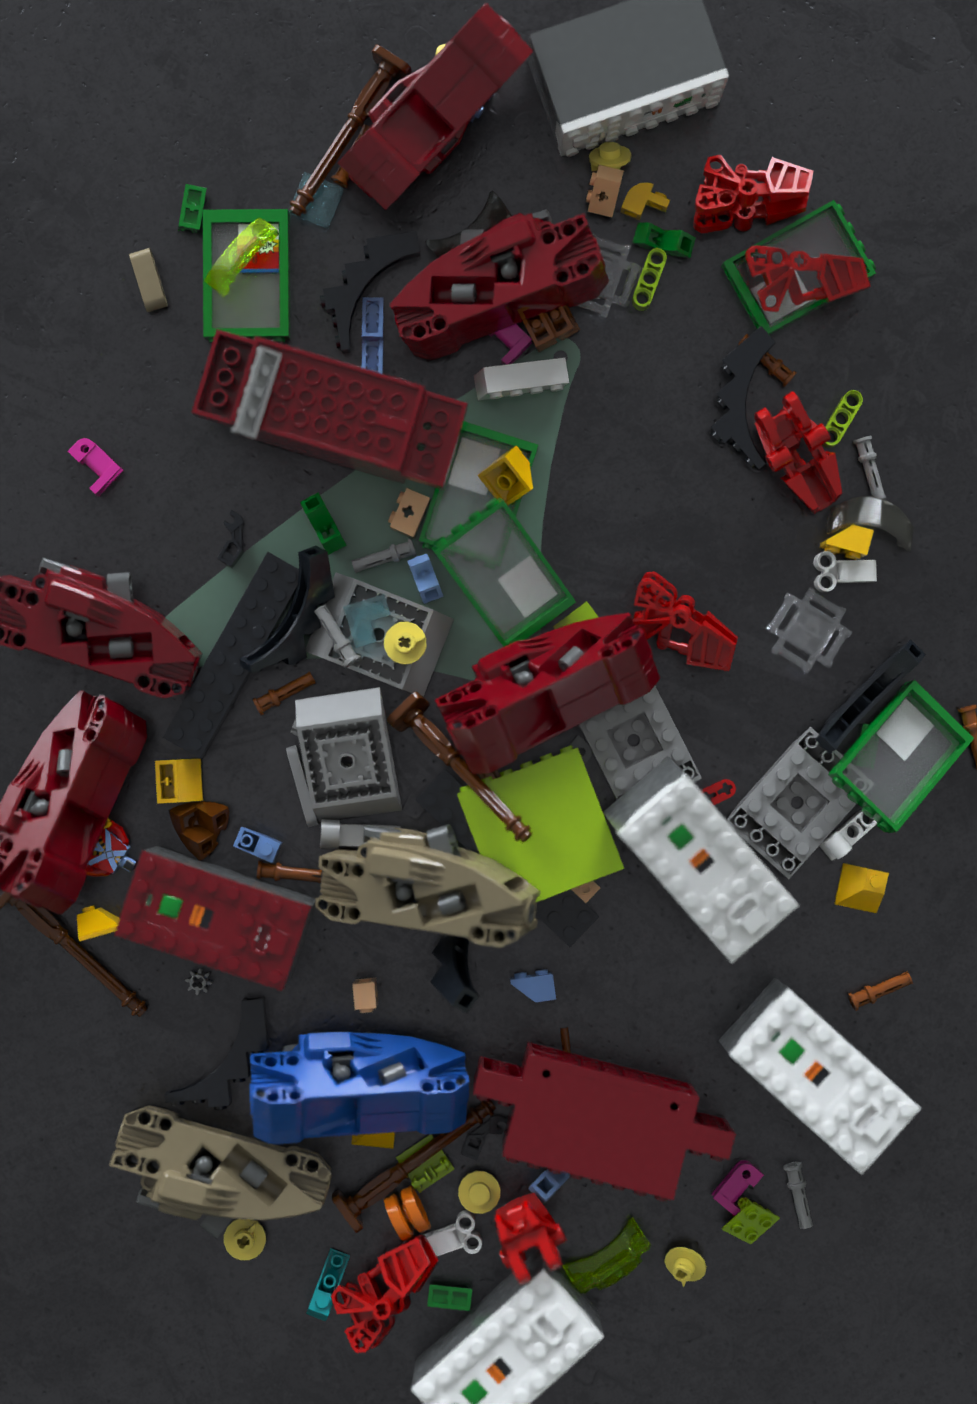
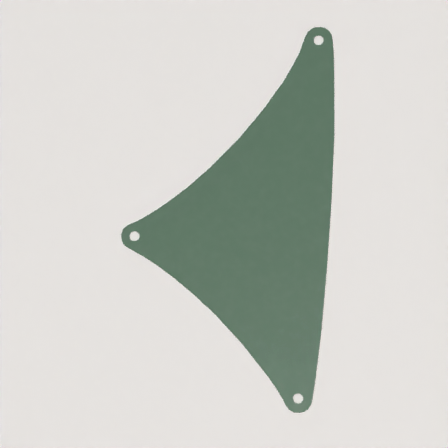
(361, 513)

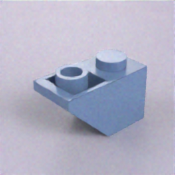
(257, 844)
(537, 987)

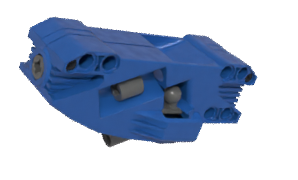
(357, 1087)

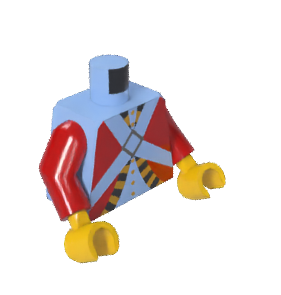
(110, 852)

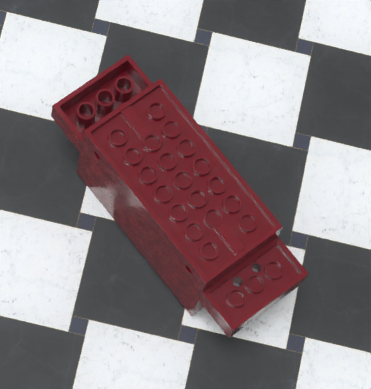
(336, 411)
(600, 1119)

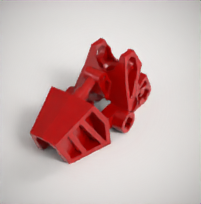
(731, 194)
(836, 275)
(817, 481)
(711, 641)
(523, 1225)
(404, 1271)

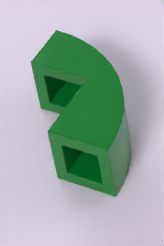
(673, 242)
(323, 523)

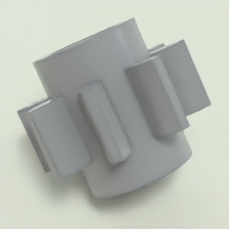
(199, 975)

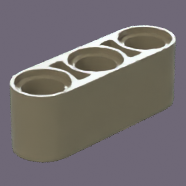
(148, 280)

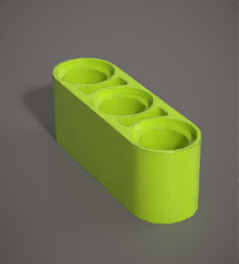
(655, 271)
(848, 412)

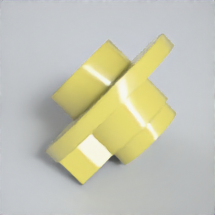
(609, 155)
(405, 643)
(479, 1192)
(244, 1239)
(685, 1264)

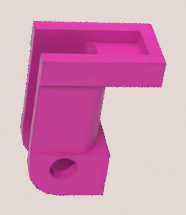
(515, 340)
(98, 462)
(735, 1184)

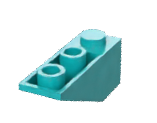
(328, 1281)

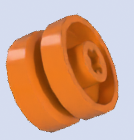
(407, 1212)

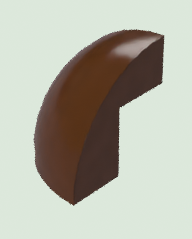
(199, 825)

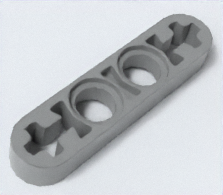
(301, 784)

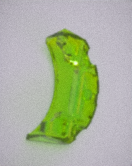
(239, 254)
(610, 1263)

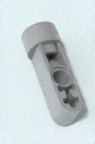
(336, 834)

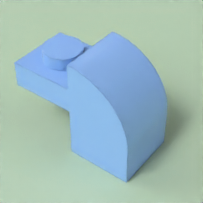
(425, 578)
(547, 1184)

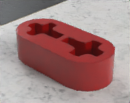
(717, 786)

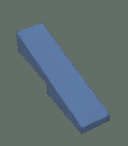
(372, 333)

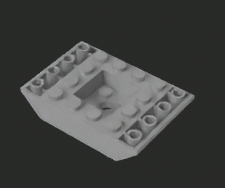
(374, 659)
(352, 727)
(658, 738)
(771, 823)

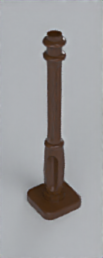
(388, 68)
(411, 715)
(51, 928)
(391, 1178)

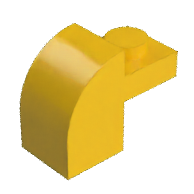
(639, 197)

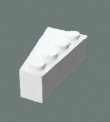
(521, 378)

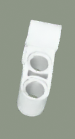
(843, 571)
(839, 843)
(455, 1236)

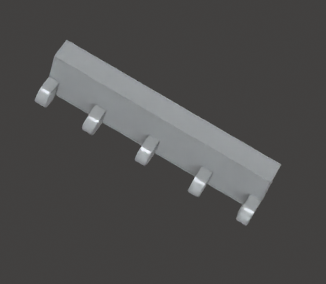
(257, 392)

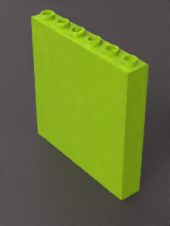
(566, 823)

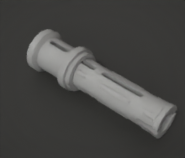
(868, 458)
(394, 554)
(341, 644)
(797, 1185)

